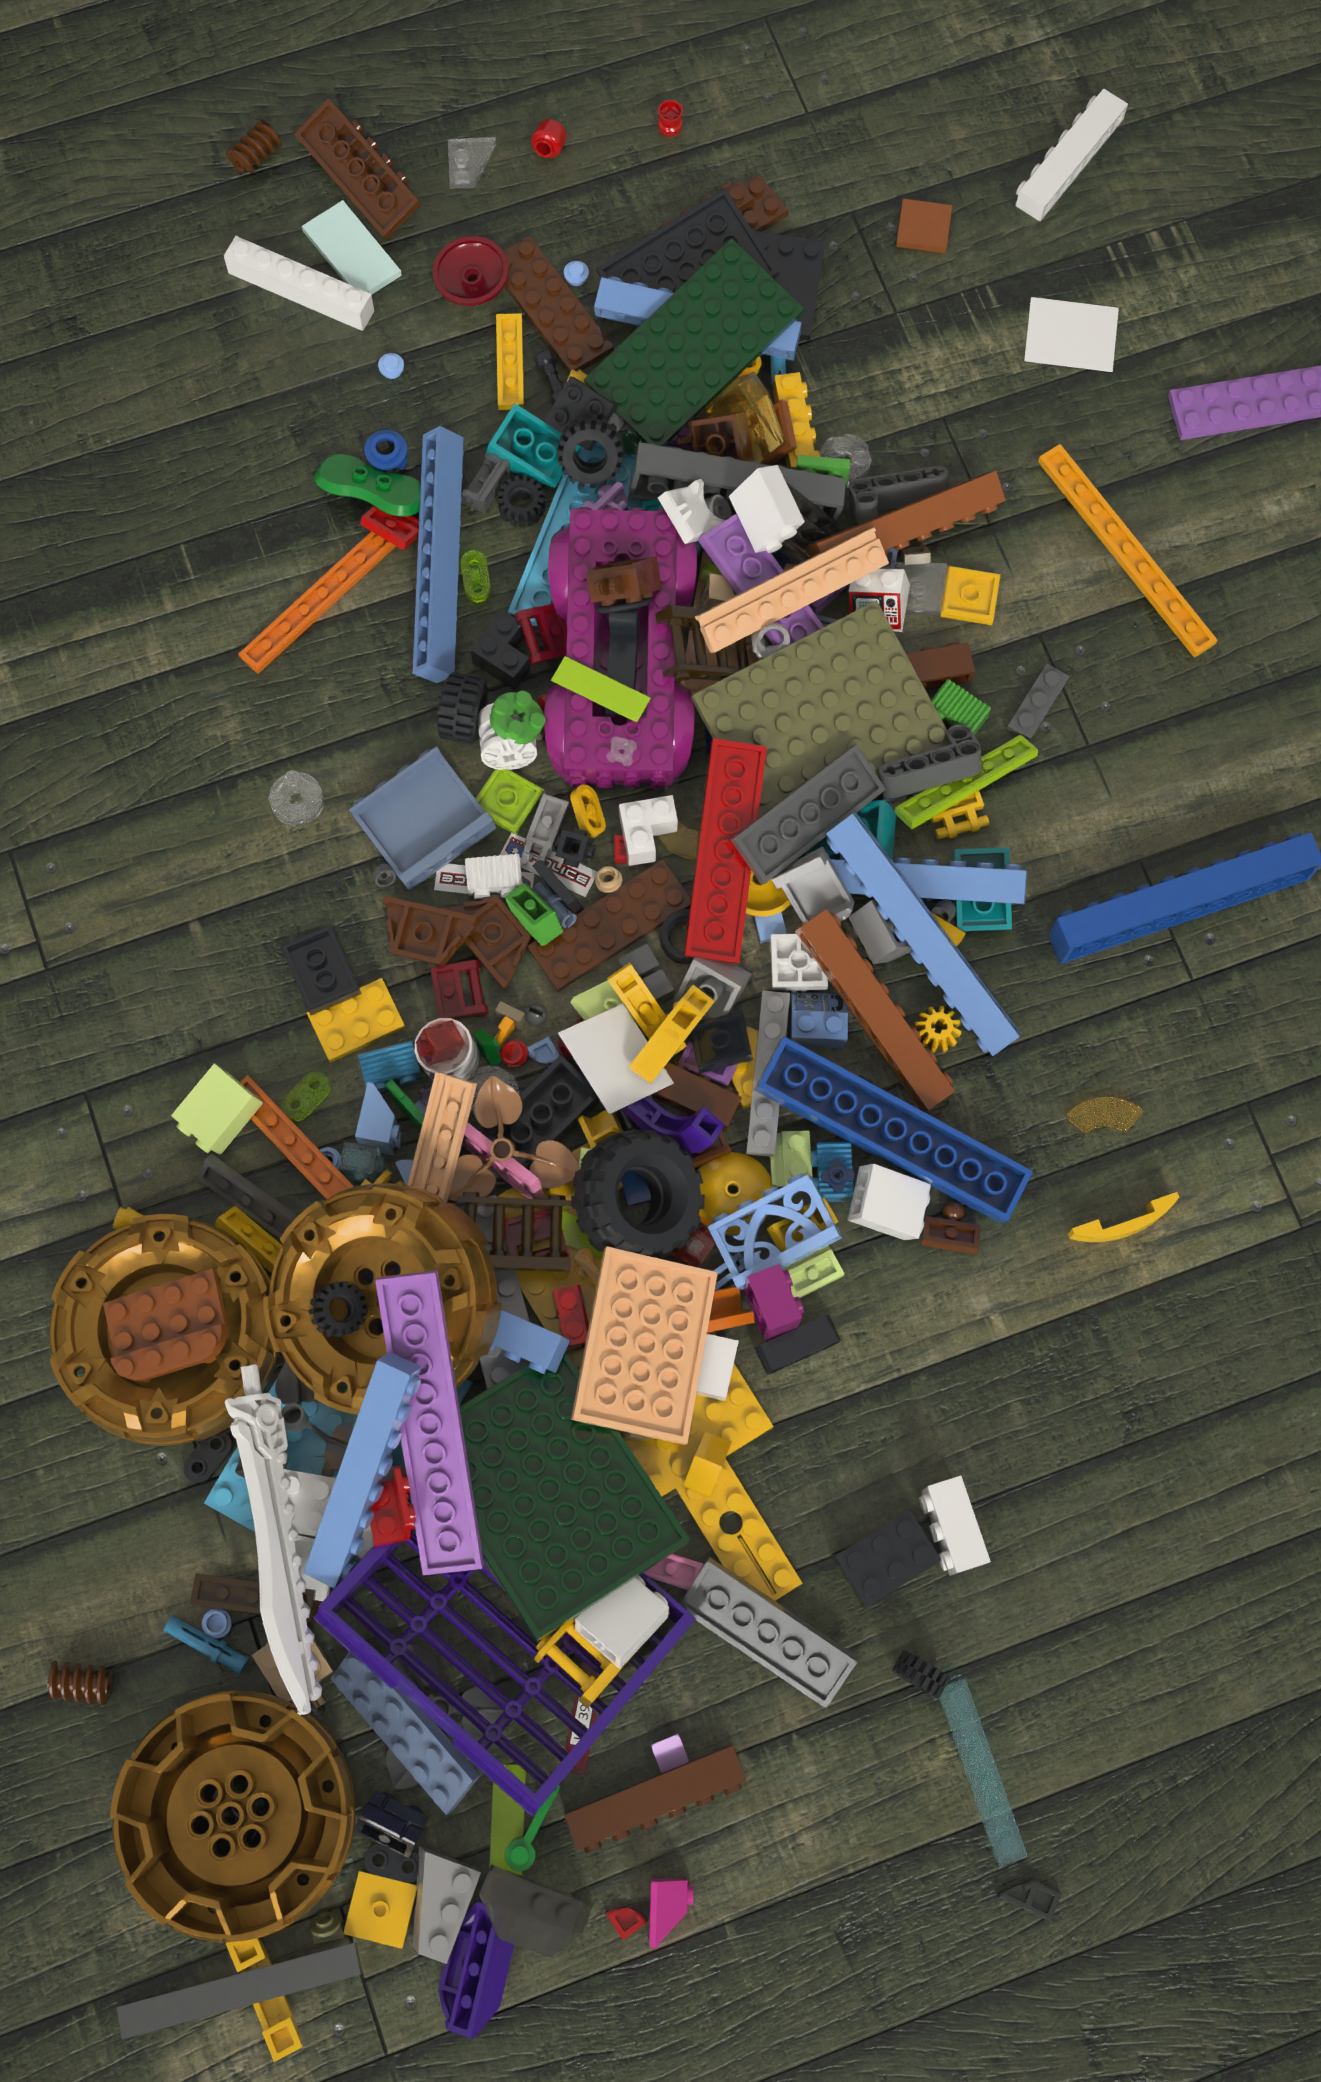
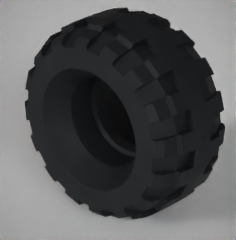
(672, 1188)

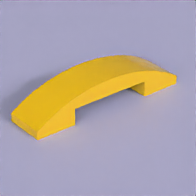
(638, 1000)
(1094, 1233)
(274, 2014)

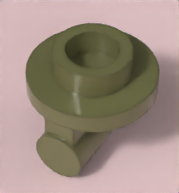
(326, 1927)

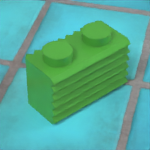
(959, 707)
(534, 914)

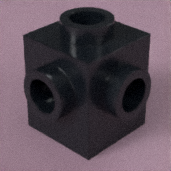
(565, 847)

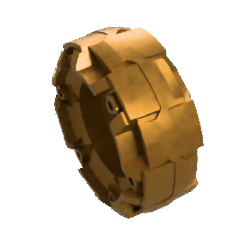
(373, 1231)
(130, 1260)
(161, 1794)

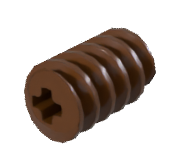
(253, 146)
(79, 1684)

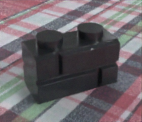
(392, 1823)

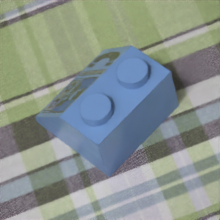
(818, 1020)

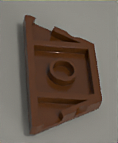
(426, 931)
(498, 938)

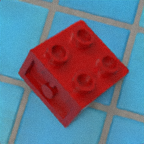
(392, 1515)

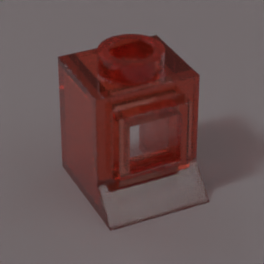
(697, 1248)

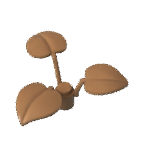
(502, 1105)

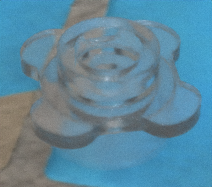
(621, 743)

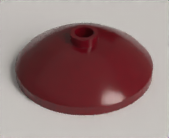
(467, 260)

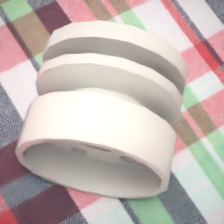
(500, 752)
(460, 1066)

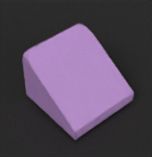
(669, 1753)

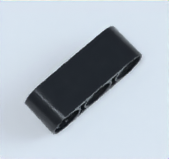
(797, 1344)

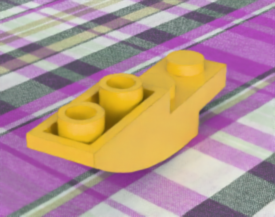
(671, 1034)

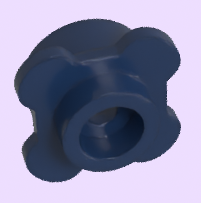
(837, 1183)

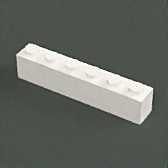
(1071, 154)
(299, 283)

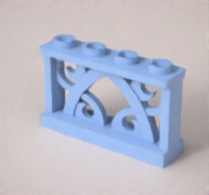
(813, 1239)

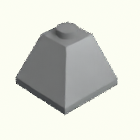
(719, 981)

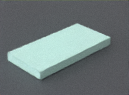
(351, 249)

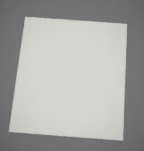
(1071, 334)
(604, 1051)

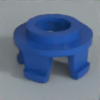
(392, 460)

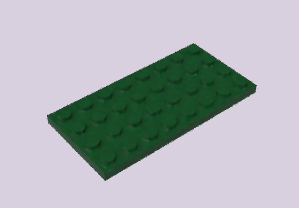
(694, 345)

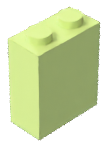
(216, 1110)

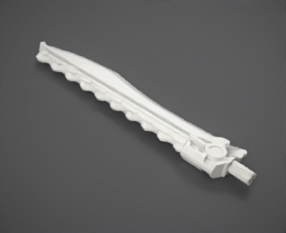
(262, 1449)

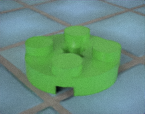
(523, 706)

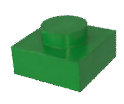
(487, 1047)

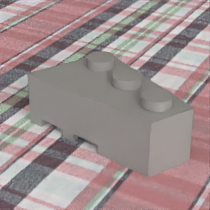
(441, 1903)

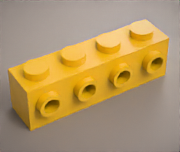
(792, 389)

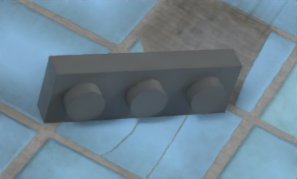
(1038, 702)

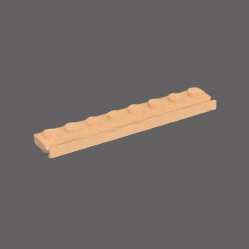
(791, 590)
(442, 1134)

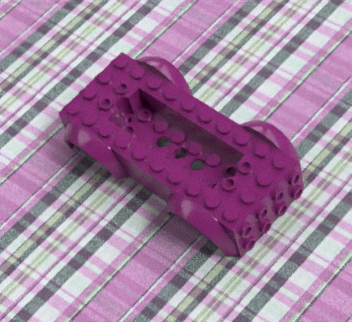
(578, 728)

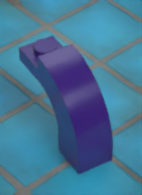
(691, 1132)

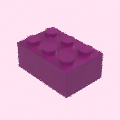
(773, 1302)

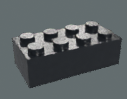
(548, 1109)

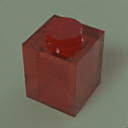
(439, 1043)

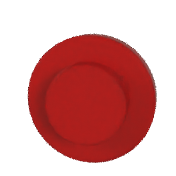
(514, 1053)

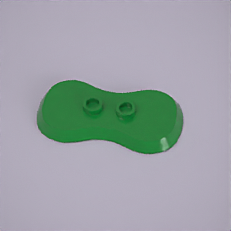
(353, 478)

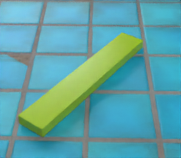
(939, 798)

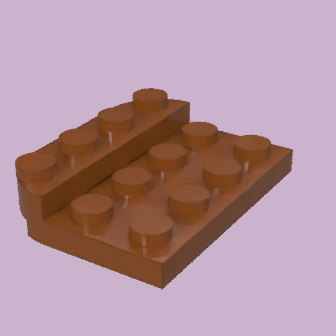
(168, 1327)

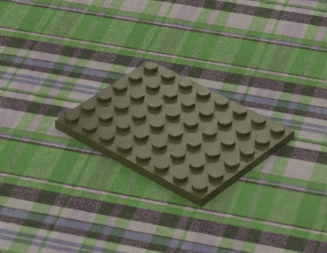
(822, 698)

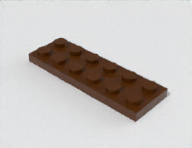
(553, 308)
(611, 925)

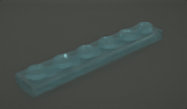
(982, 1773)

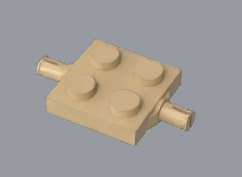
(269, 1668)

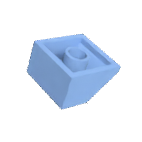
(377, 1123)

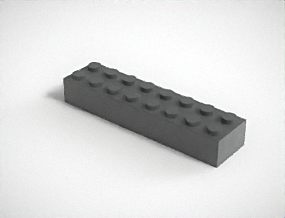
(666, 469)

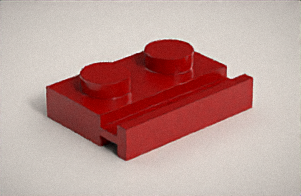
(395, 529)

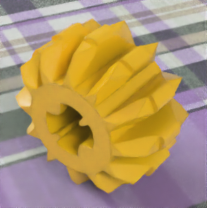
(948, 1029)

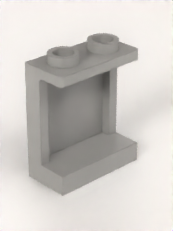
(814, 886)

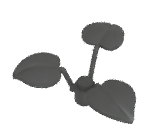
(292, 1394)
(399, 1775)

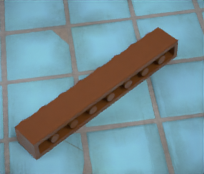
(926, 514)
(875, 1010)

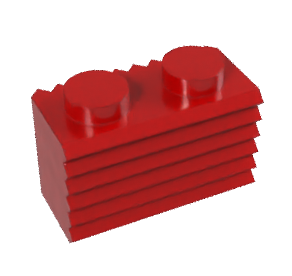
(571, 1316)

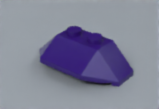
(474, 1974)

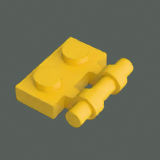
(966, 806)

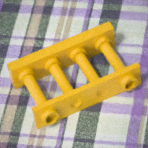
(590, 1685)

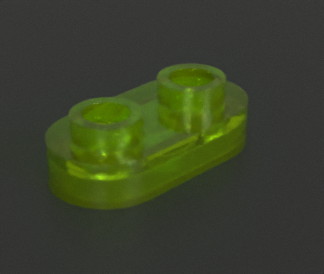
(475, 577)
(308, 1097)

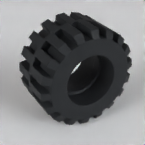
(590, 430)
(459, 706)

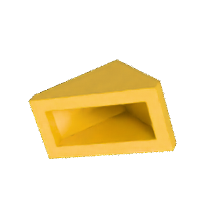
(707, 1464)

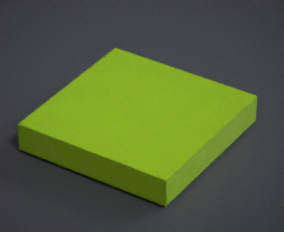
(509, 799)

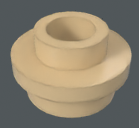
(606, 874)

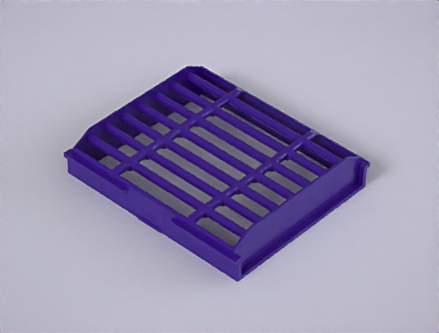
(476, 1751)

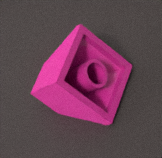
(667, 1906)

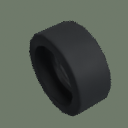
(671, 952)

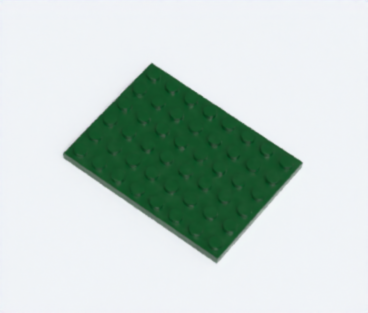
(559, 1499)

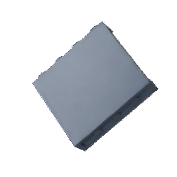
(422, 818)

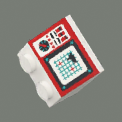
(886, 586)

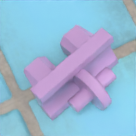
(609, 497)

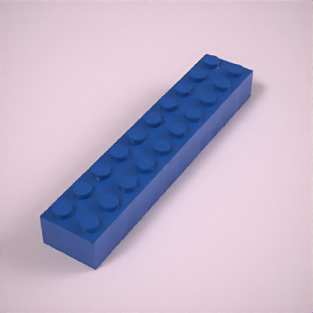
(1185, 897)
(893, 1130)

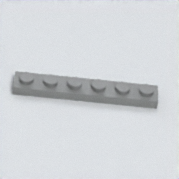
(765, 1111)

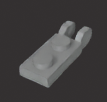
(545, 827)

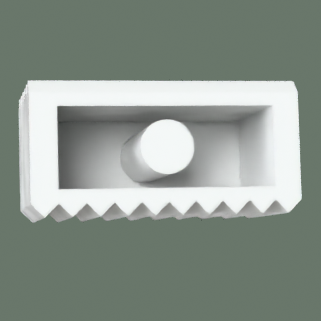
(493, 875)

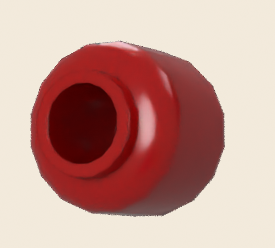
(549, 138)

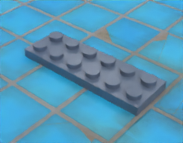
(408, 1734)

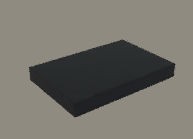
(320, 970)

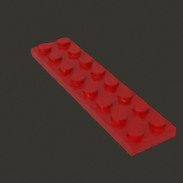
(720, 871)

